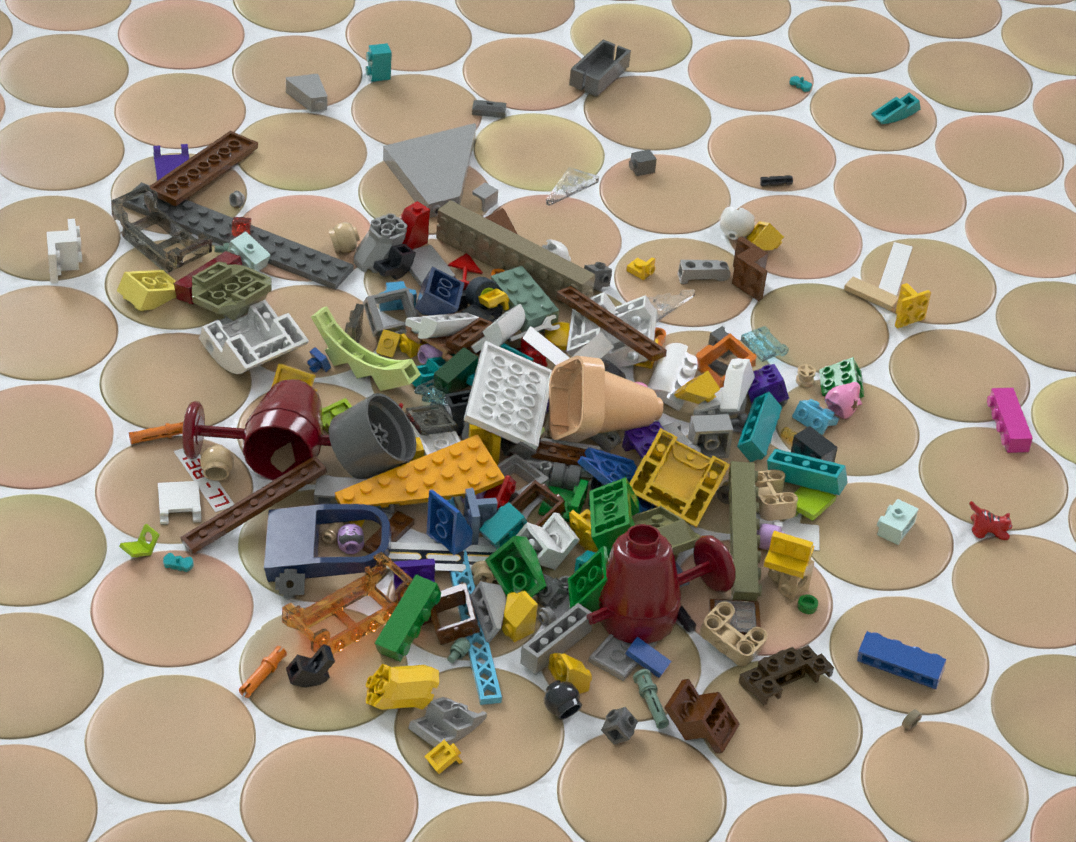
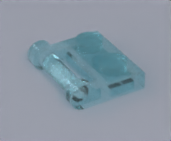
(763, 344)

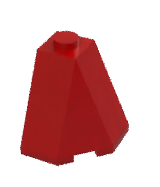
(417, 221)

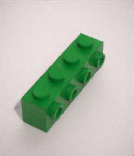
(408, 618)

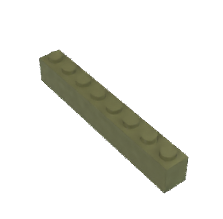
(744, 530)

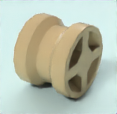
(805, 375)
(482, 572)

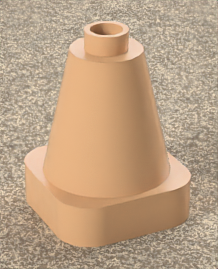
(593, 401)

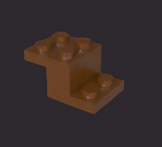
(750, 268)
(702, 716)

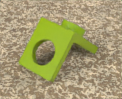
(141, 547)

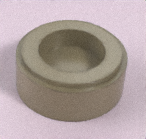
(912, 719)

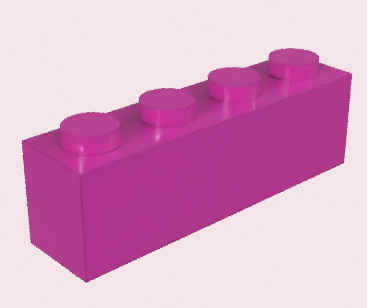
(1009, 420)

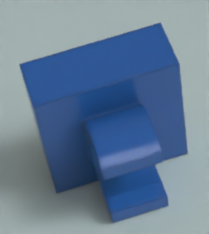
(318, 361)

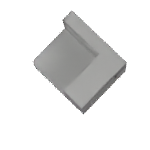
(487, 194)

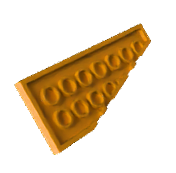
(444, 471)

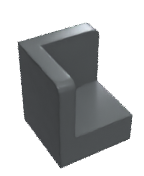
(522, 449)

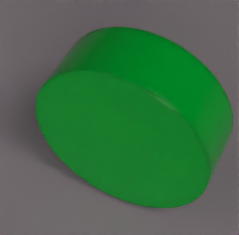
(807, 604)

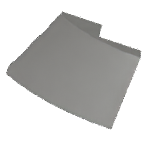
(446, 721)

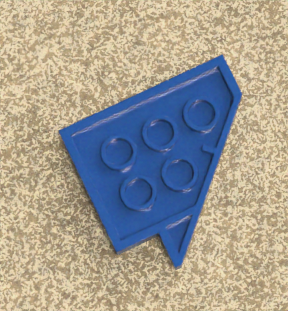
(610, 468)

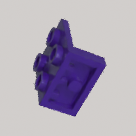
(768, 380)
(641, 438)
(423, 568)

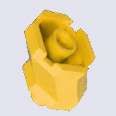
(402, 686)

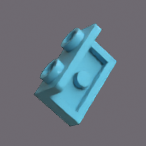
(811, 414)

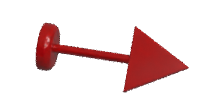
(465, 263)

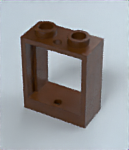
(539, 490)
(457, 596)

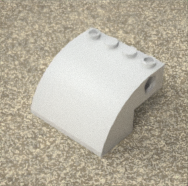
(636, 313)
(252, 338)

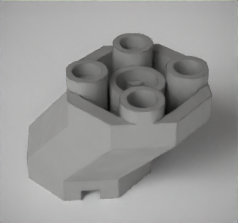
(376, 244)

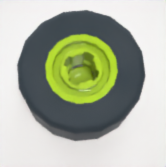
(478, 287)

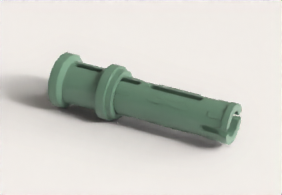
(648, 691)

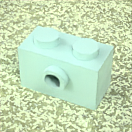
(251, 252)
(897, 521)

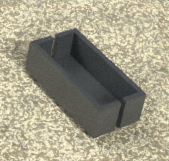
(599, 68)

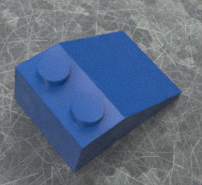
(447, 524)

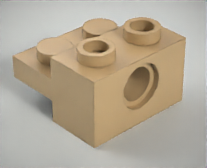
(790, 585)

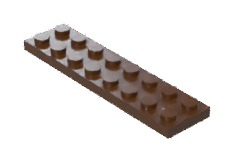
(203, 167)

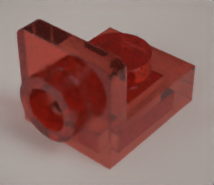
(240, 225)

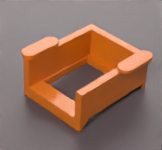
(711, 353)

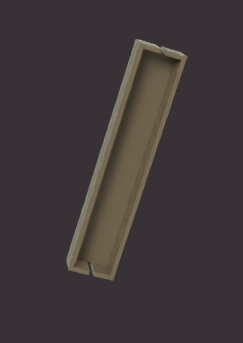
(508, 250)

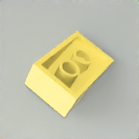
(147, 288)

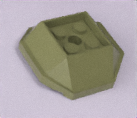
(229, 289)
(670, 526)

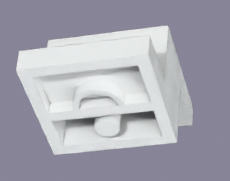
(64, 250)
(551, 541)

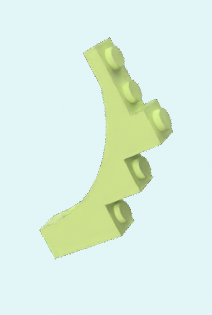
(343, 349)

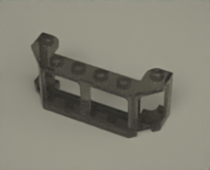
(132, 233)

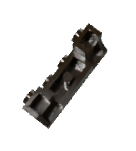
(782, 670)

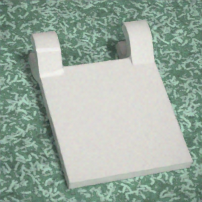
(545, 325)
(179, 498)

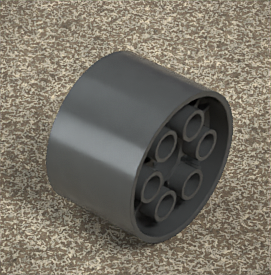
(372, 437)

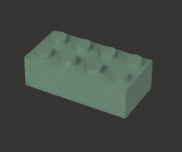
(525, 291)

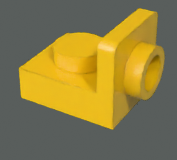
(641, 268)
(493, 298)
(443, 756)

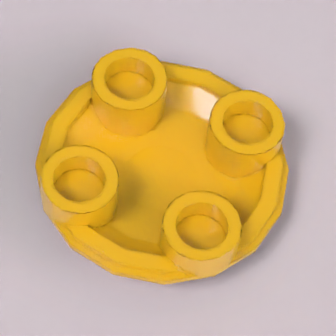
(560, 336)

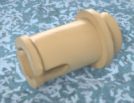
(330, 534)

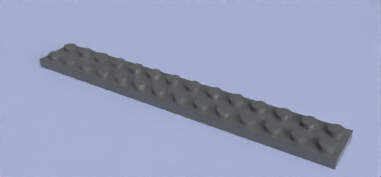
(284, 252)

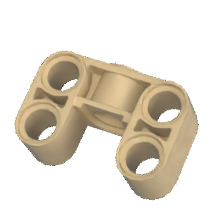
(771, 499)
(728, 639)

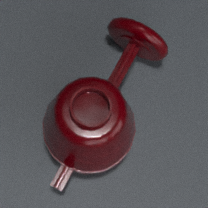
(284, 415)
(644, 583)

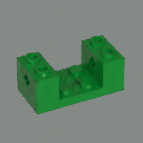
(612, 512)

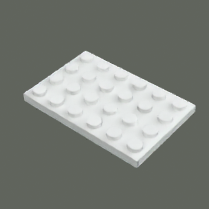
(509, 395)

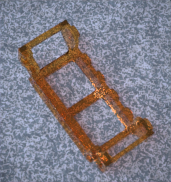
(334, 604)

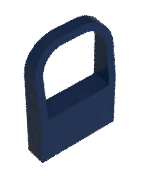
(294, 540)

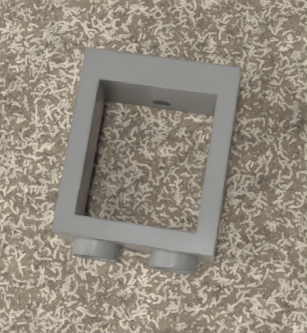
(373, 313)
(517, 465)

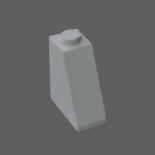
(307, 91)

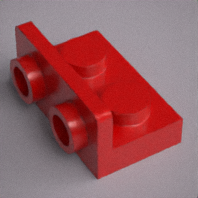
(502, 492)

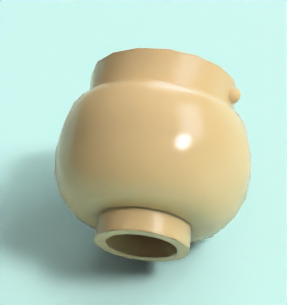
(344, 237)
(216, 462)

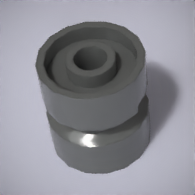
(565, 476)

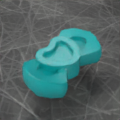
(800, 83)
(178, 562)

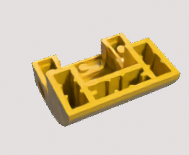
(678, 478)

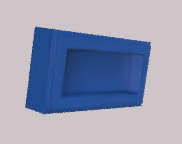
(648, 657)

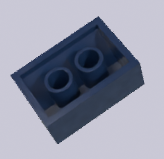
(439, 293)

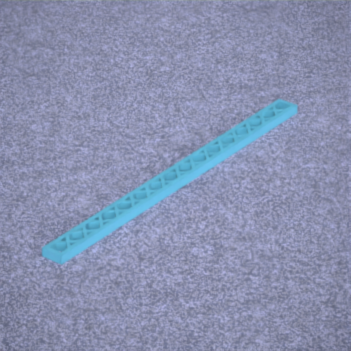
(474, 652)

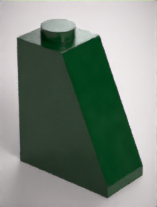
(454, 373)

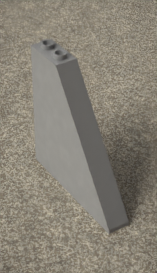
(433, 165)

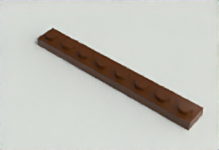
(611, 324)
(253, 504)

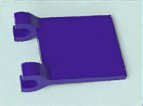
(167, 163)

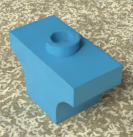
(396, 304)

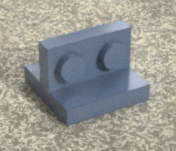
(477, 512)

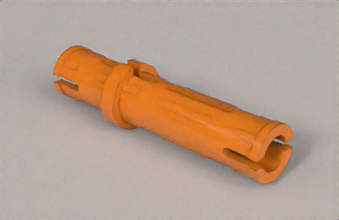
(167, 430)
(267, 666)

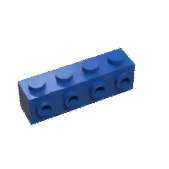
(901, 659)

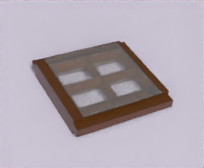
(745, 616)

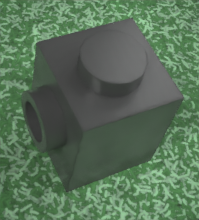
(642, 162)

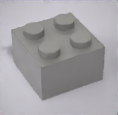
(711, 434)

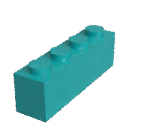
(759, 427)
(809, 471)

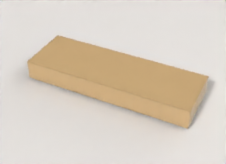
(871, 293)

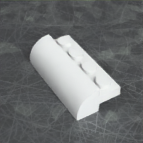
(439, 325)
(502, 328)
(672, 373)

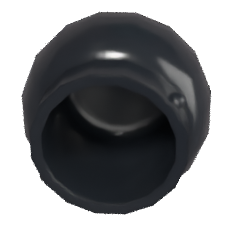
(562, 699)

